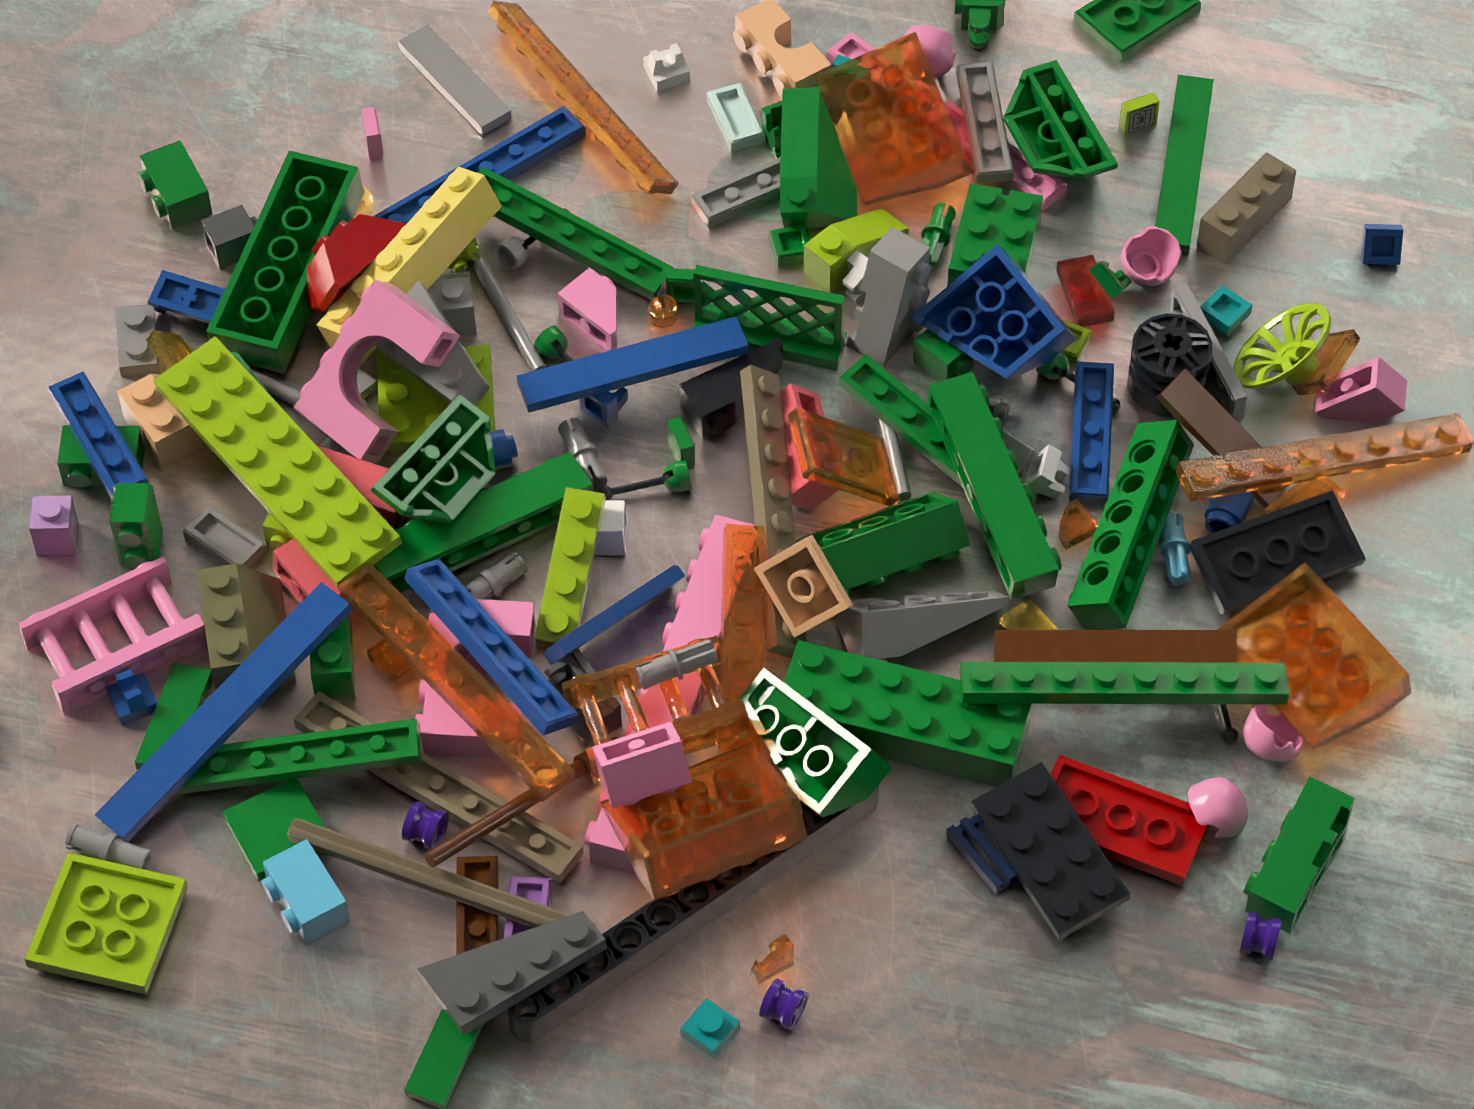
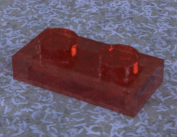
(1084, 294)

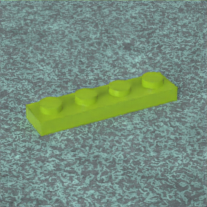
(570, 565)

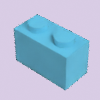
(305, 892)

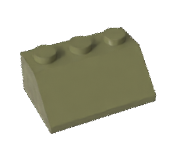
(238, 615)

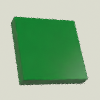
(264, 820)

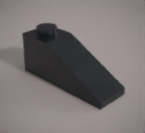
(715, 397)

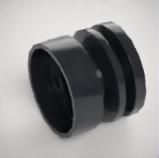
(1160, 352)

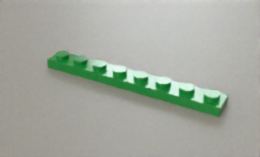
(1123, 683)

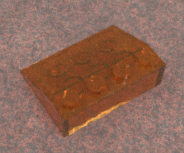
(894, 121)
(1331, 660)
(703, 828)

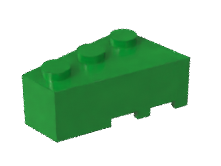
(1300, 854)

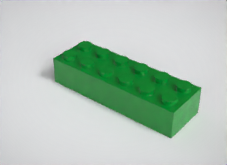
(268, 291)
(912, 714)

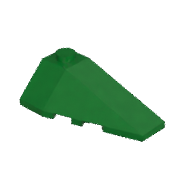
(813, 168)
(815, 754)

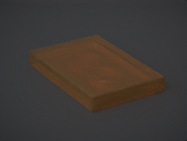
(843, 457)

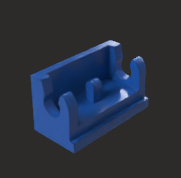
(185, 297)

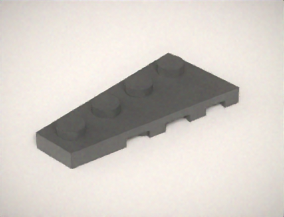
(504, 972)

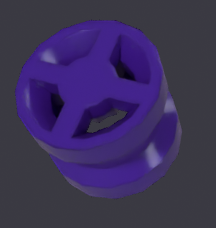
(425, 825)
(1260, 935)
(783, 1004)

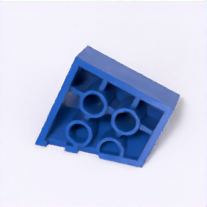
(997, 317)

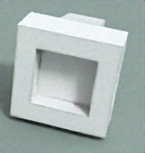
(666, 67)
(853, 281)
(1043, 472)

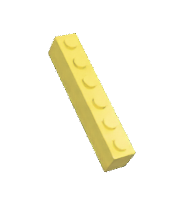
(423, 245)

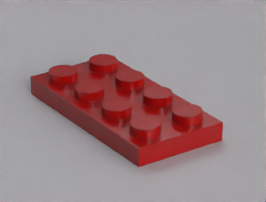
(1132, 820)

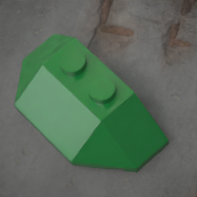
(1055, 127)
(442, 466)

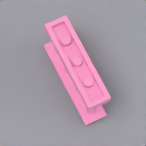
(146, 653)

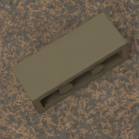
(1246, 208)

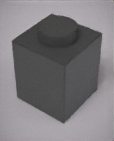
(227, 235)

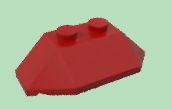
(345, 257)

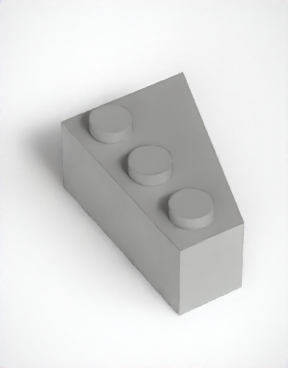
(894, 291)
(455, 375)

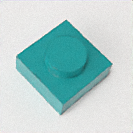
(1226, 310)
(710, 1028)

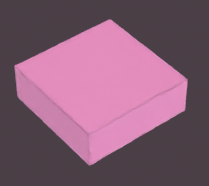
(372, 133)

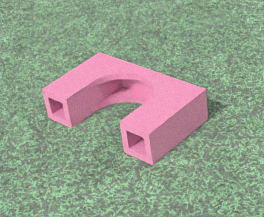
(333, 395)
(440, 726)

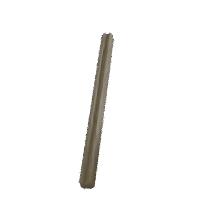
(422, 875)

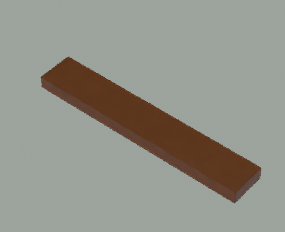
(1116, 646)

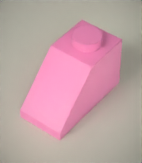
(591, 308)
(1364, 394)

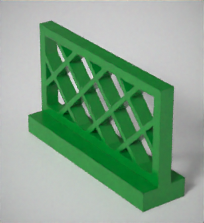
(801, 339)

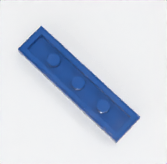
(96, 432)
(1091, 432)
(614, 614)

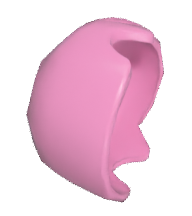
(938, 47)
(1150, 256)
(1271, 735)
(1219, 804)

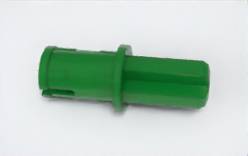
(936, 233)

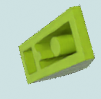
(828, 251)

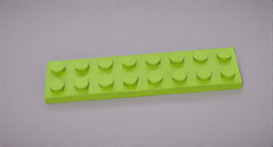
(277, 462)

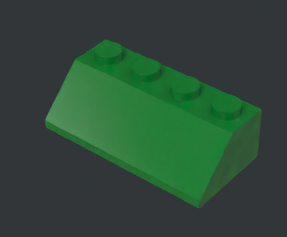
(893, 540)

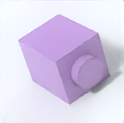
(53, 525)

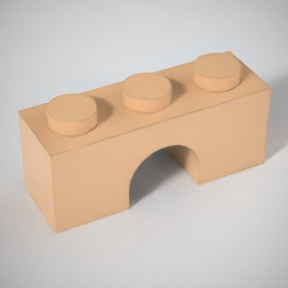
(764, 34)

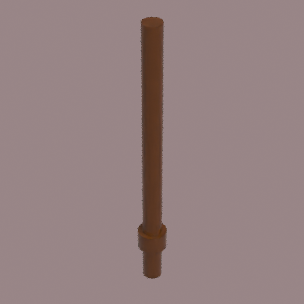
(496, 818)

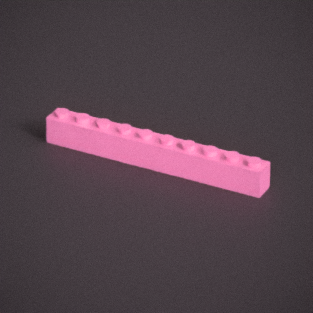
(696, 617)

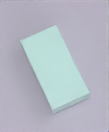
(735, 117)

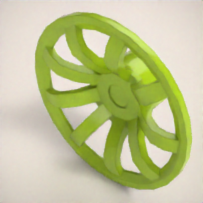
(1294, 358)

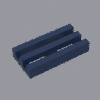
(968, 826)

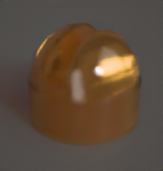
(656, 313)

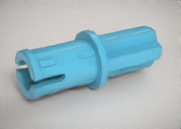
(1175, 549)

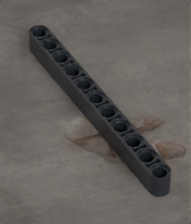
(686, 920)

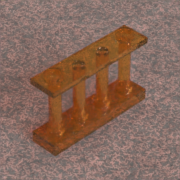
(696, 732)

